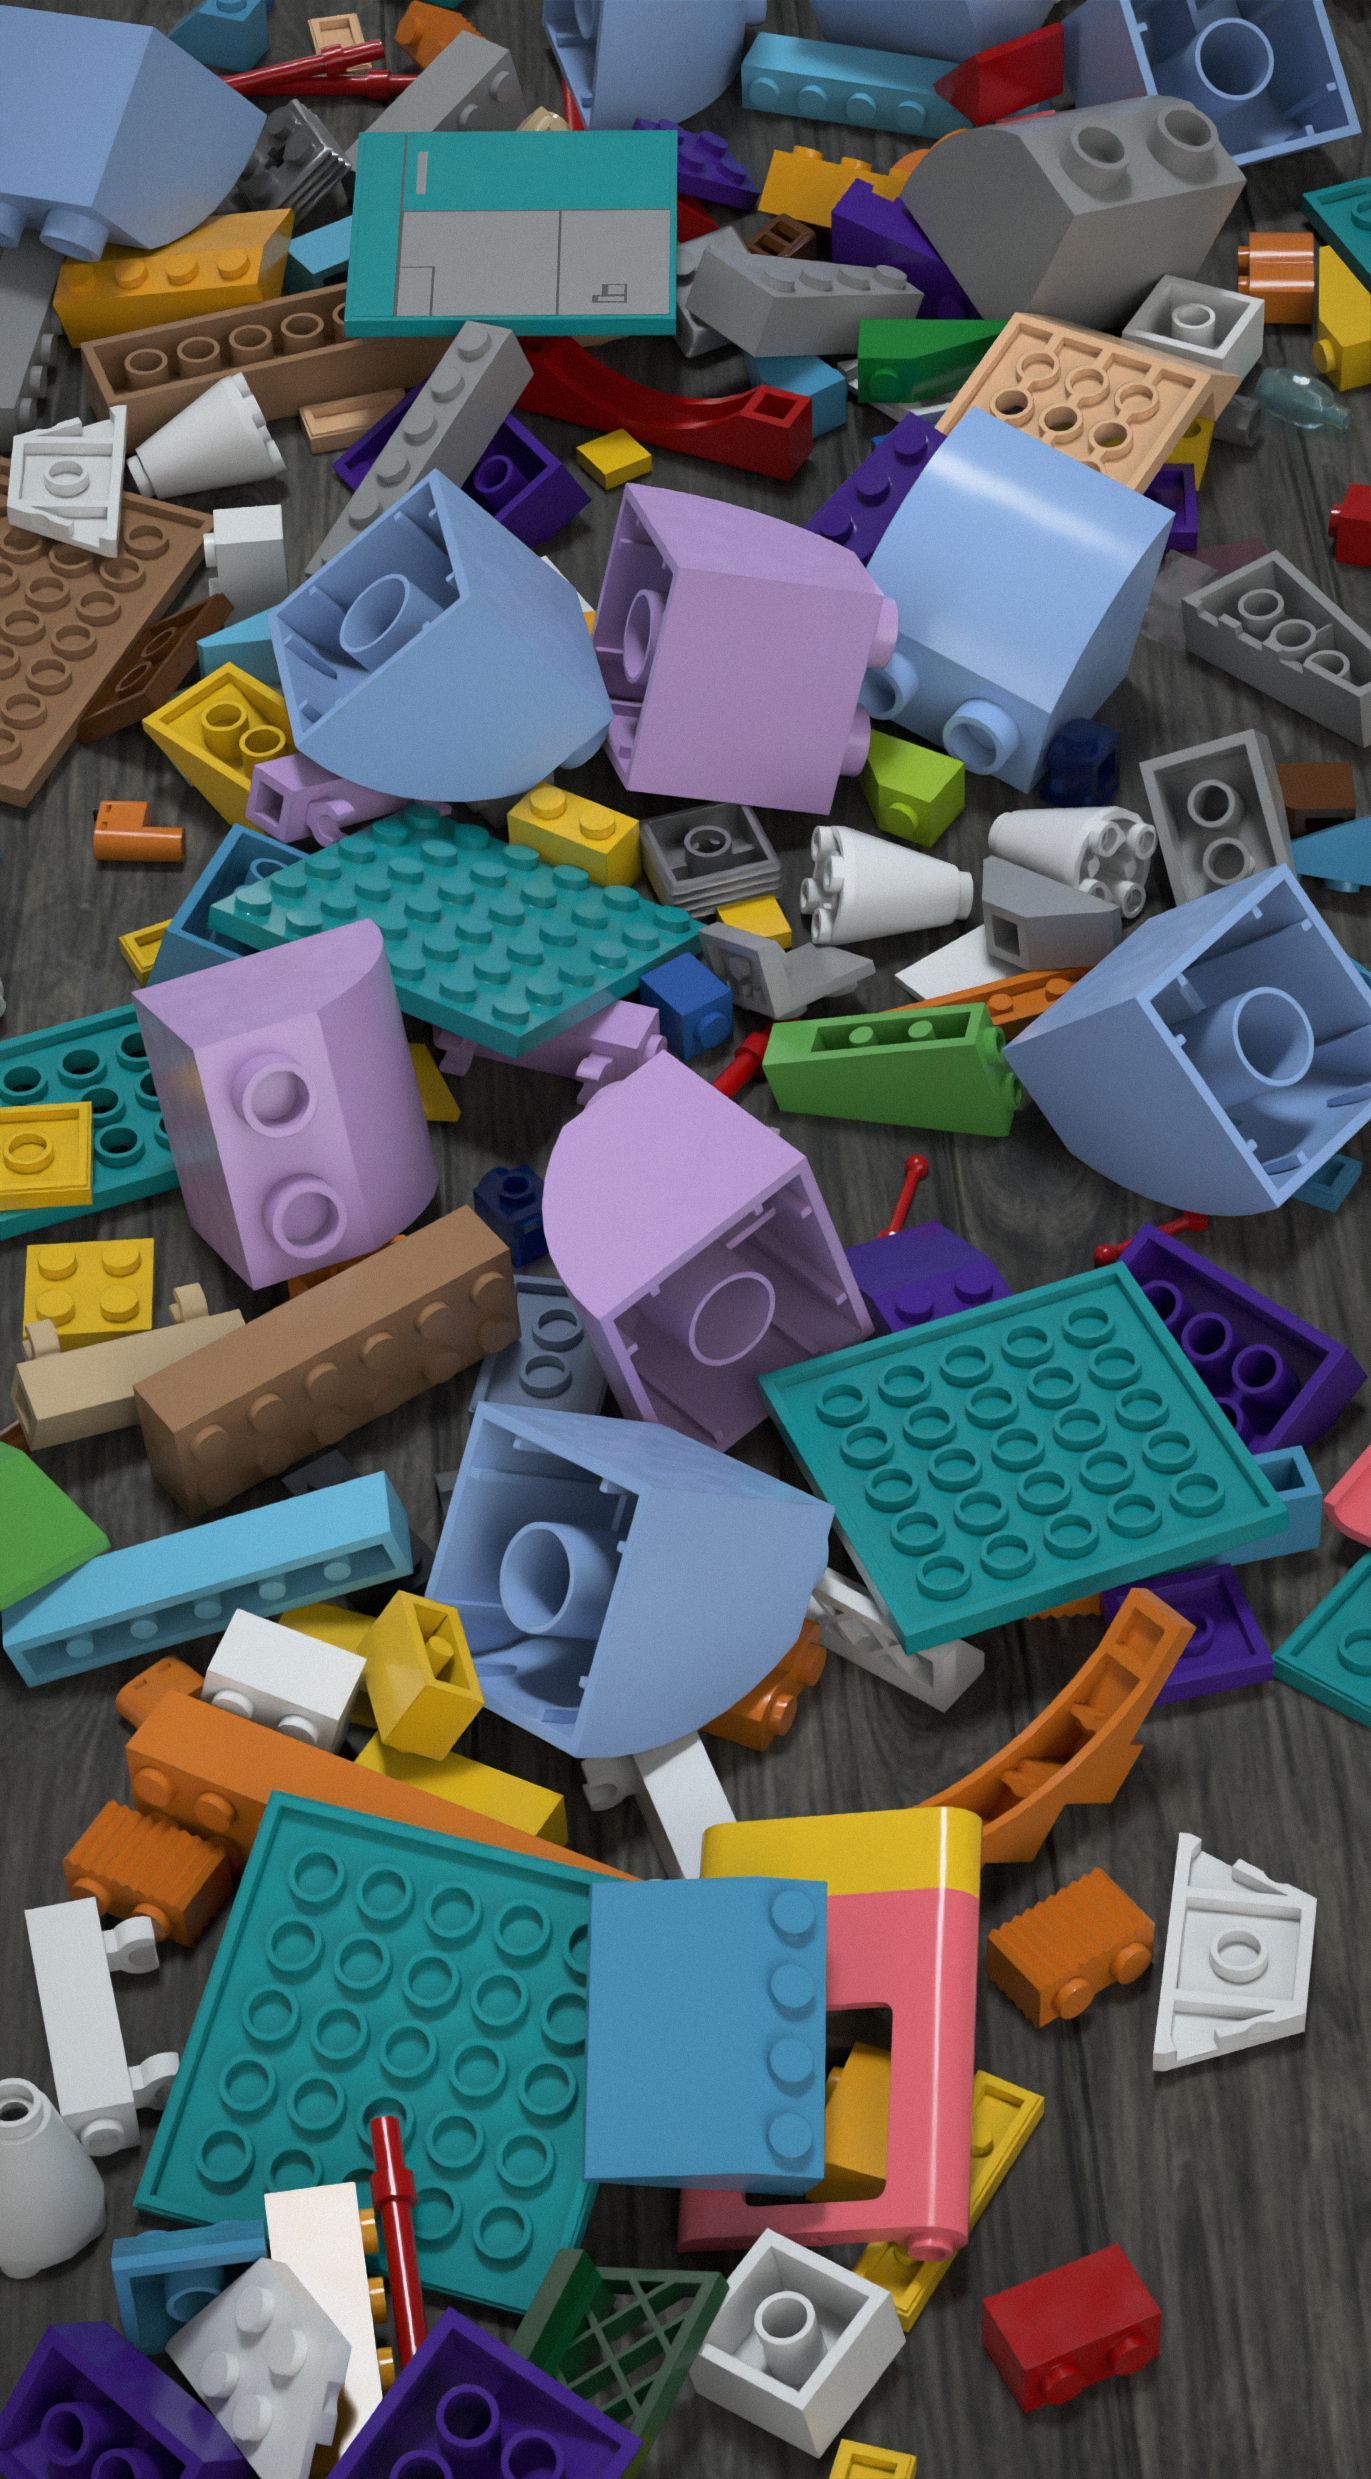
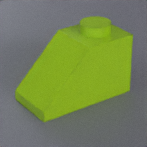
(912, 788)

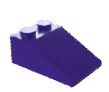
(922, 1277)

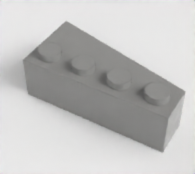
(461, 90)
(795, 304)
(1285, 641)

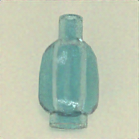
(1301, 399)

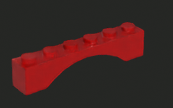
(753, 430)

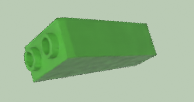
(898, 1069)

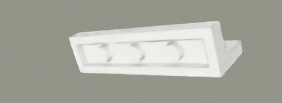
(859, 1632)

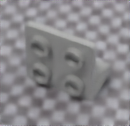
(776, 981)

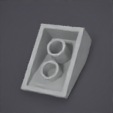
(1218, 813)

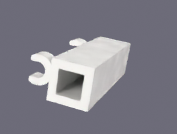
(674, 1793)
(82, 2022)

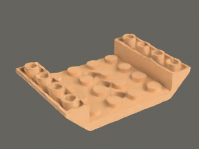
(1097, 385)

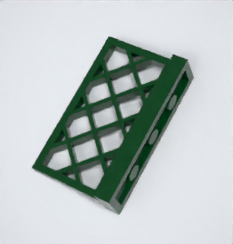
(571, 2324)

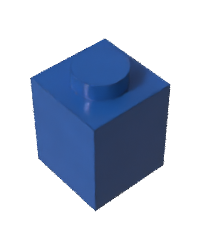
(691, 1005)

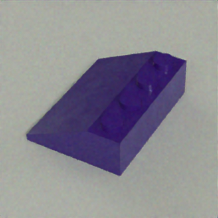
(512, 480)
(1261, 1363)
(483, 2413)

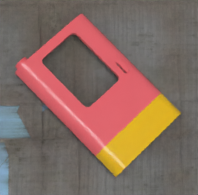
(896, 1940)

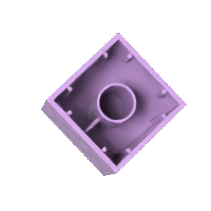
(735, 653)
(291, 1103)
(693, 1251)

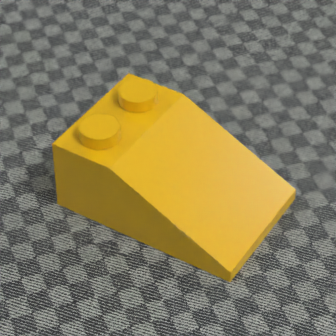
(219, 735)

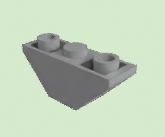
(1044, 921)

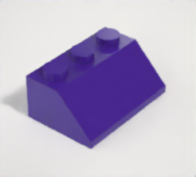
(108, 2413)

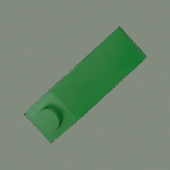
(919, 356)

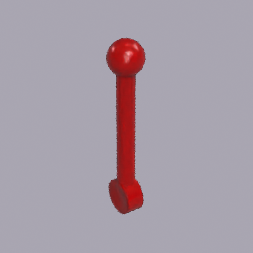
(915, 1168)
(1107, 1254)

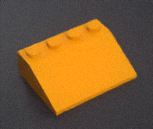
(209, 270)

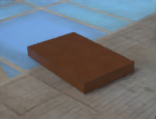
(153, 668)

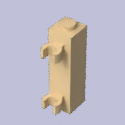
(91, 1387)

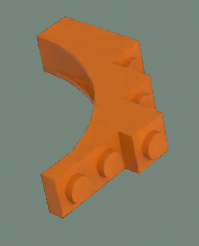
(1081, 1741)

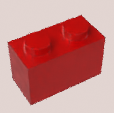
(1071, 2328)

